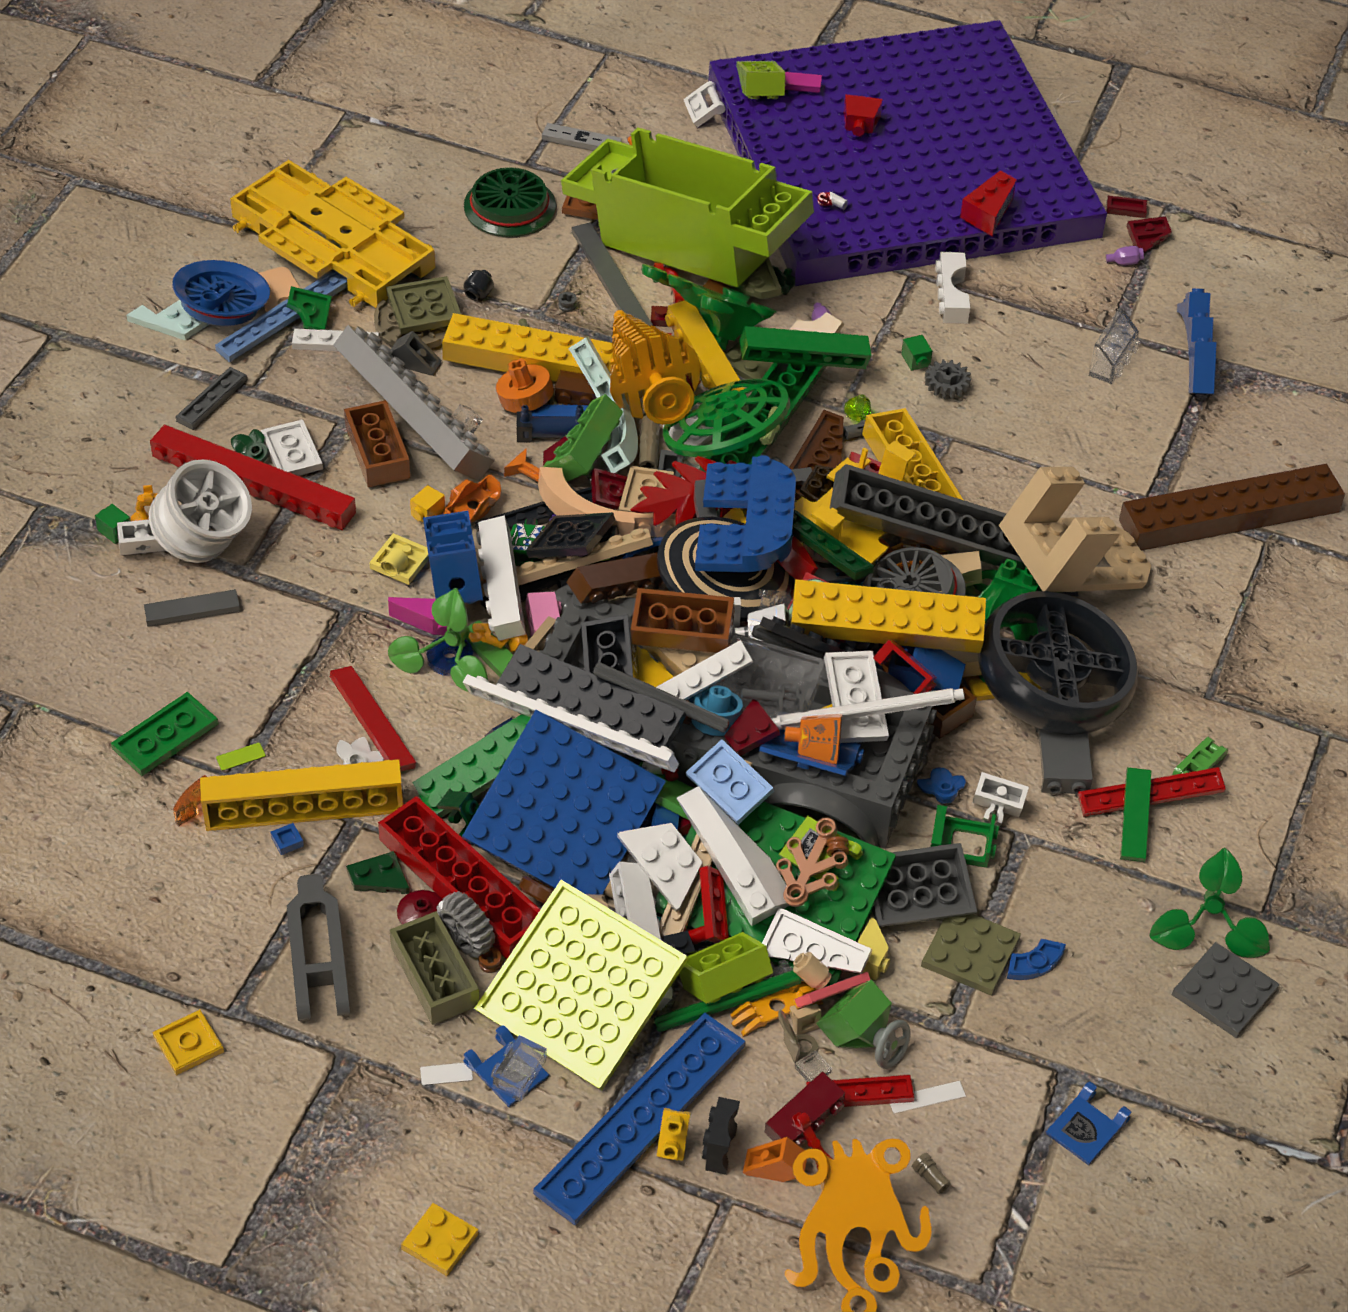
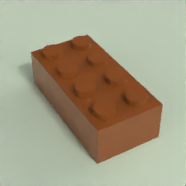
(377, 443)
(682, 620)

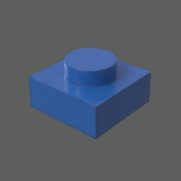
(287, 838)

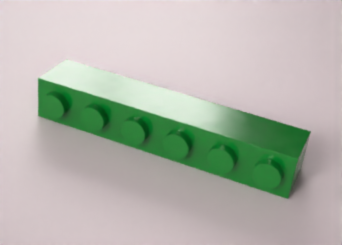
(805, 347)

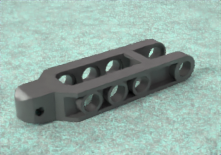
(318, 974)

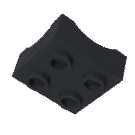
(719, 1135)

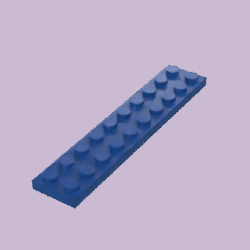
(637, 1118)

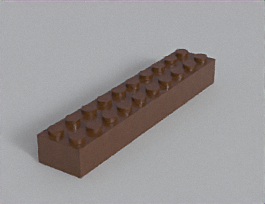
(1232, 507)

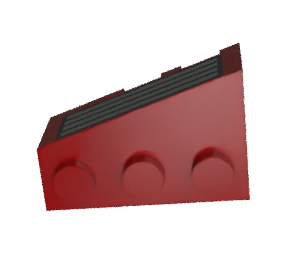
(989, 202)

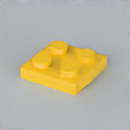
(439, 1239)

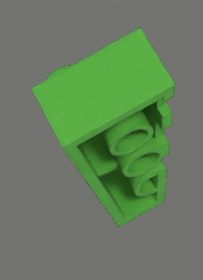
(587, 438)

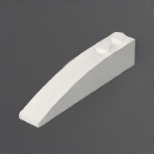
(737, 857)

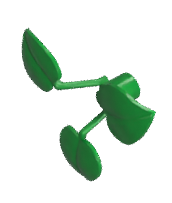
(1216, 875)

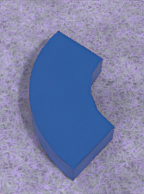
(1036, 962)

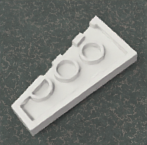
(794, 935)

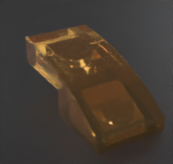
(186, 806)

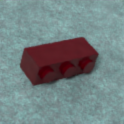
(816, 1099)

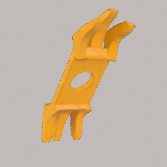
(761, 1009)

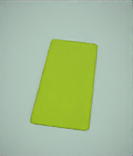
(240, 756)

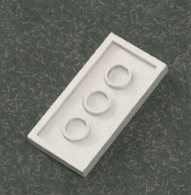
(851, 681)

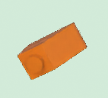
(773, 1160)

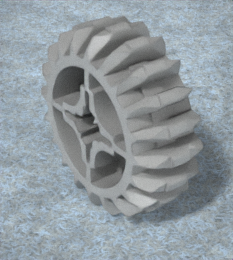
(466, 924)

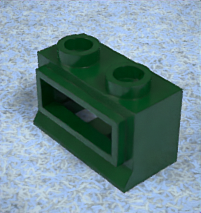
(463, 807)

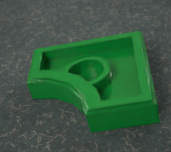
(310, 306)

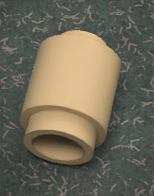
(811, 970)

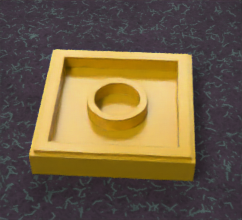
(188, 1042)

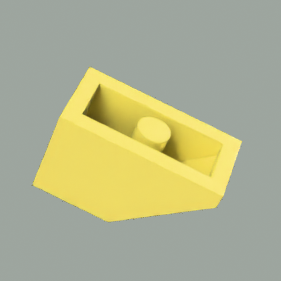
(874, 939)

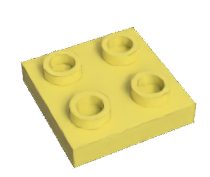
(400, 559)

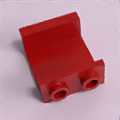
(887, 652)

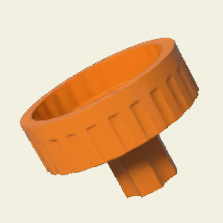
(517, 386)

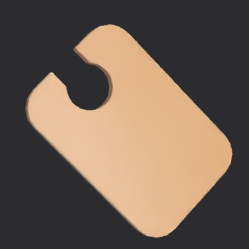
(279, 282)

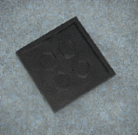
(570, 535)

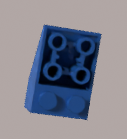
(943, 665)

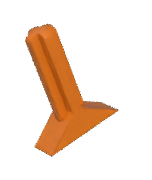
(520, 465)

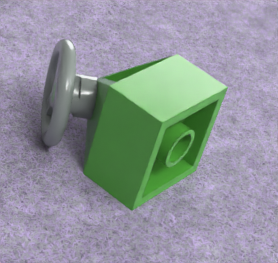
(861, 1022)

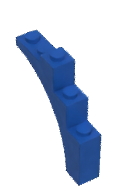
(1201, 349)

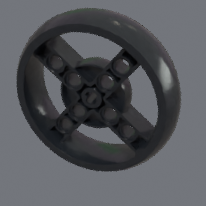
(1058, 663)

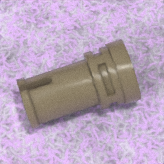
(927, 1168)

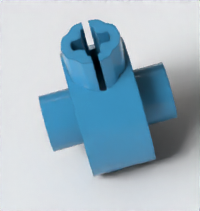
(719, 701)

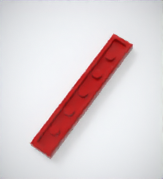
(371, 717)
(1161, 791)

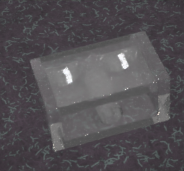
(519, 1068)

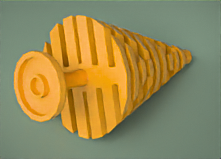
(655, 366)

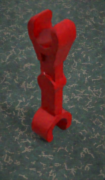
(803, 1123)

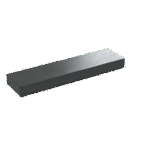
(211, 398)
(191, 607)

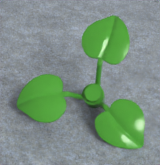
(450, 612)

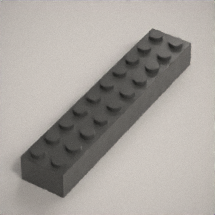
(921, 515)

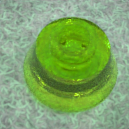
(857, 408)

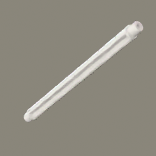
(876, 707)

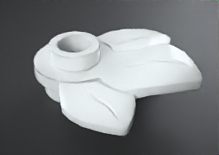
(357, 752)

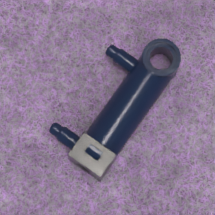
(544, 426)

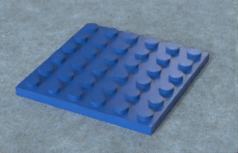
(562, 807)

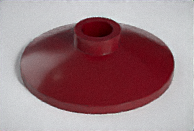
(409, 909)

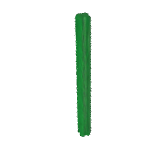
(727, 1001)

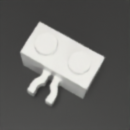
(1000, 796)

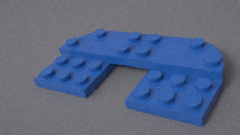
(769, 495)

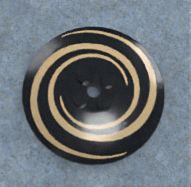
(677, 569)

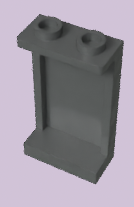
(1064, 762)

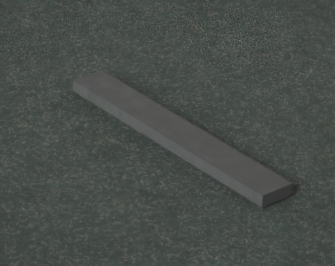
(608, 271)

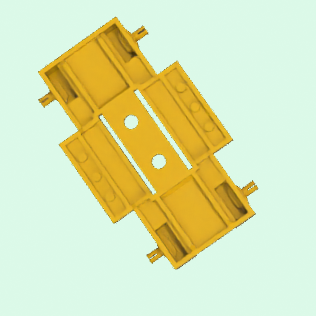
(370, 255)

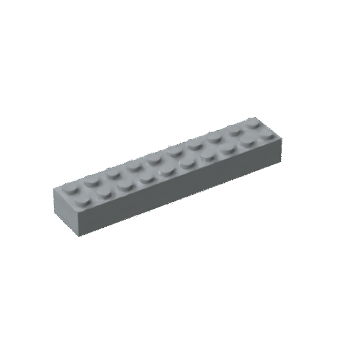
(414, 402)

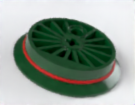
(509, 203)

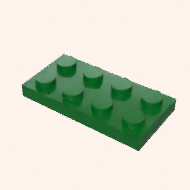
(164, 733)

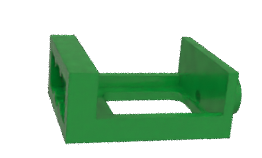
(945, 826)

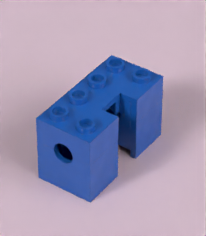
(453, 555)

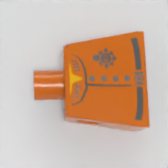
(817, 737)

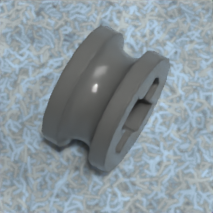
(567, 301)

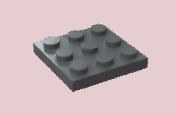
(1225, 989)

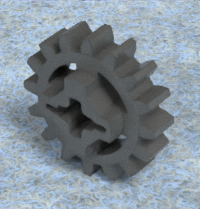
(947, 379)

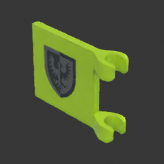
(808, 836)

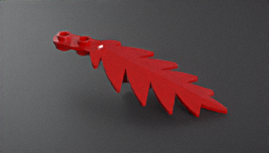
(677, 495)

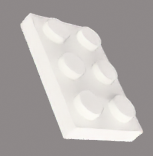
(292, 448)

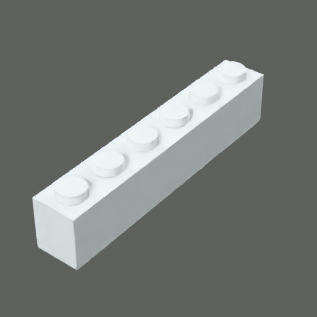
(501, 578)
(636, 903)

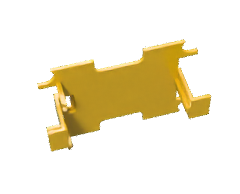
(858, 537)

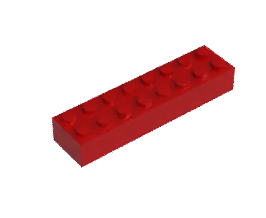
(453, 865)

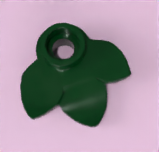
(250, 444)

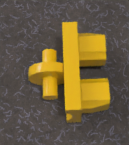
(673, 1134)

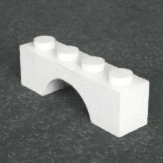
(954, 303)

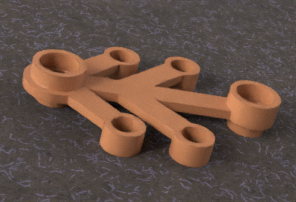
(810, 866)

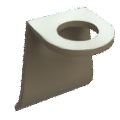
(792, 1040)

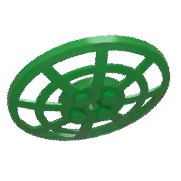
(727, 408)

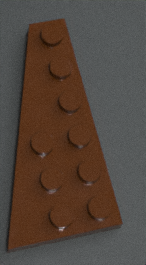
(821, 446)

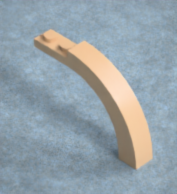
(565, 501)

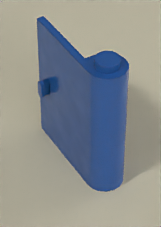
(849, 754)

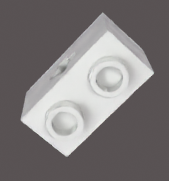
(137, 538)

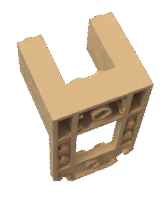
(1067, 550)

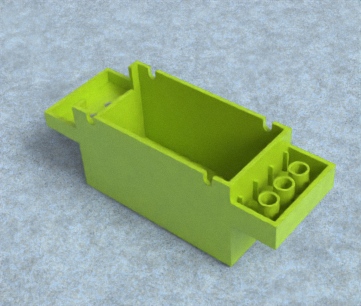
(688, 205)

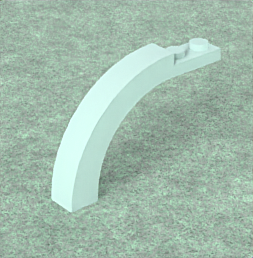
(624, 440)

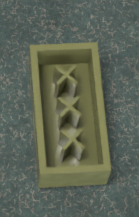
(434, 967)

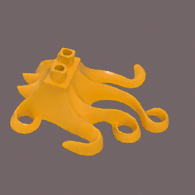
(852, 1196)

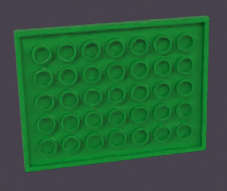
(840, 910)

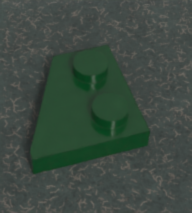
(378, 874)

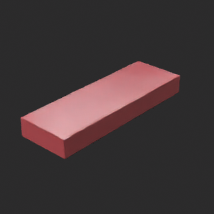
(832, 990)

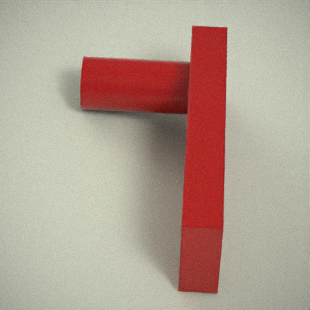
(714, 908)

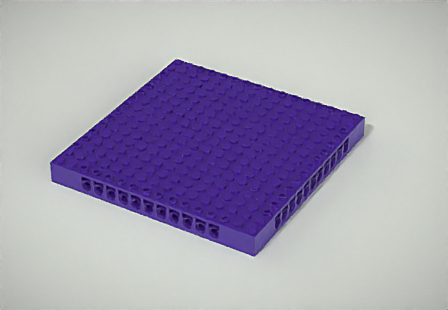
(948, 122)

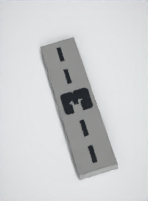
(575, 137)

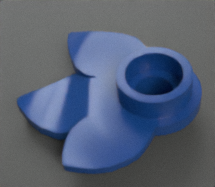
(942, 785)

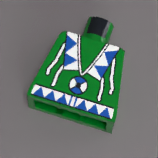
(522, 536)

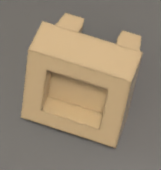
(805, 1019)

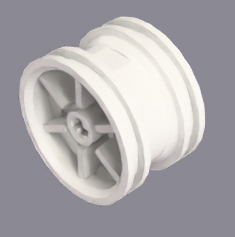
(210, 499)

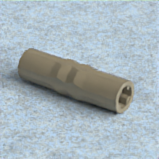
(649, 444)

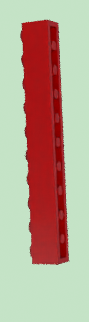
(260, 478)

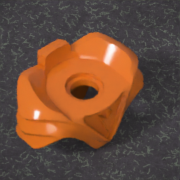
(484, 492)

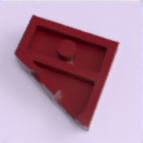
(751, 729)

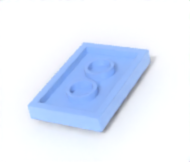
(730, 781)

